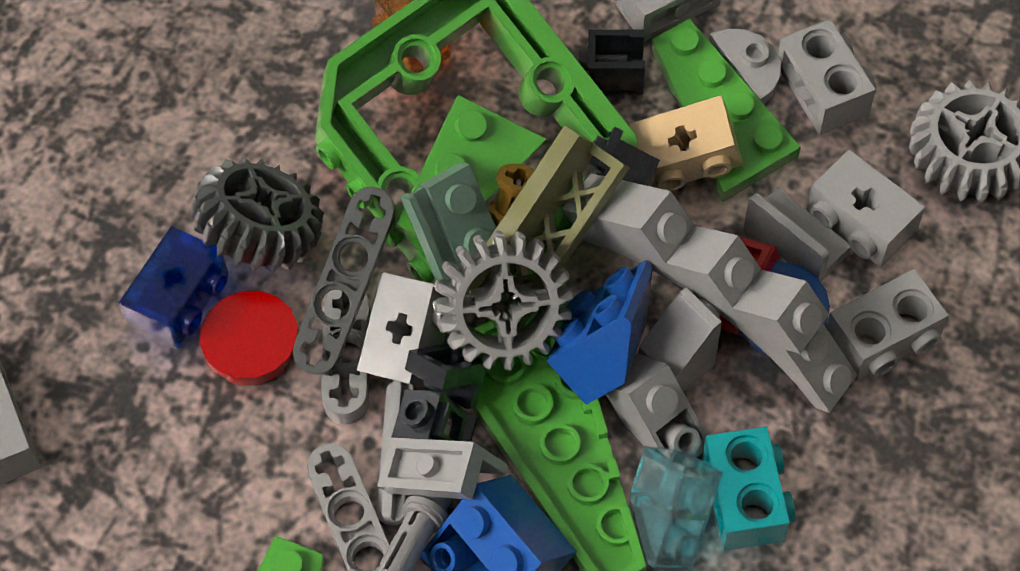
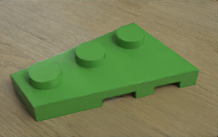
(476, 138)

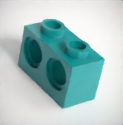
(751, 487)

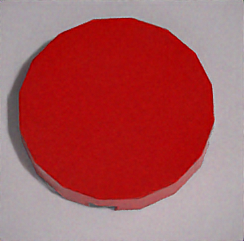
(249, 337)

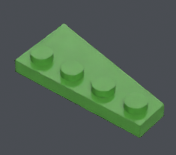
(700, 72)

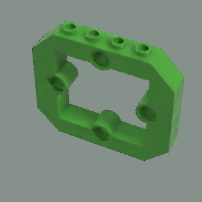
(420, 33)

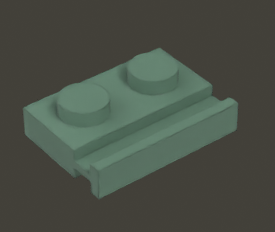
(448, 214)

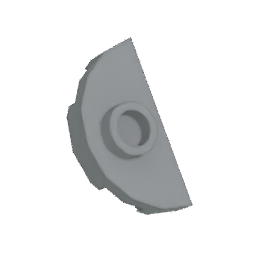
(751, 58)

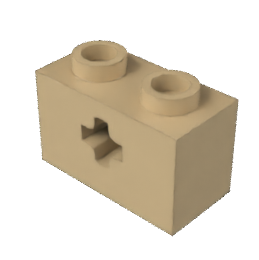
(703, 128)

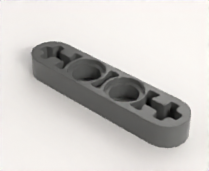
(337, 278)

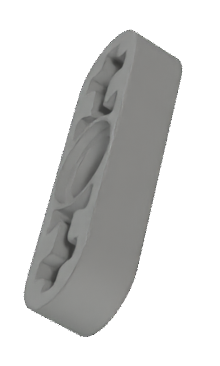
(359, 381)

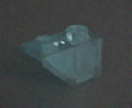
(672, 505)

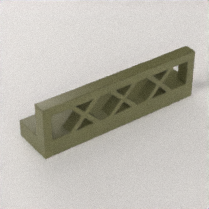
(546, 192)

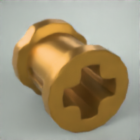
(508, 190)

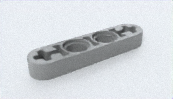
(352, 537)

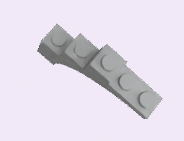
(716, 266)

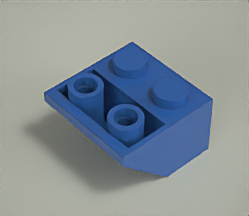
(603, 333)
(498, 533)

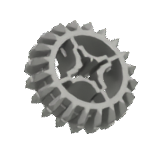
(958, 120)
(482, 300)

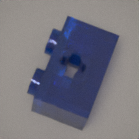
(174, 288)

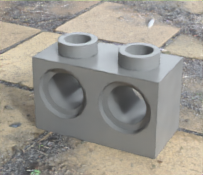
(818, 80)
(879, 317)

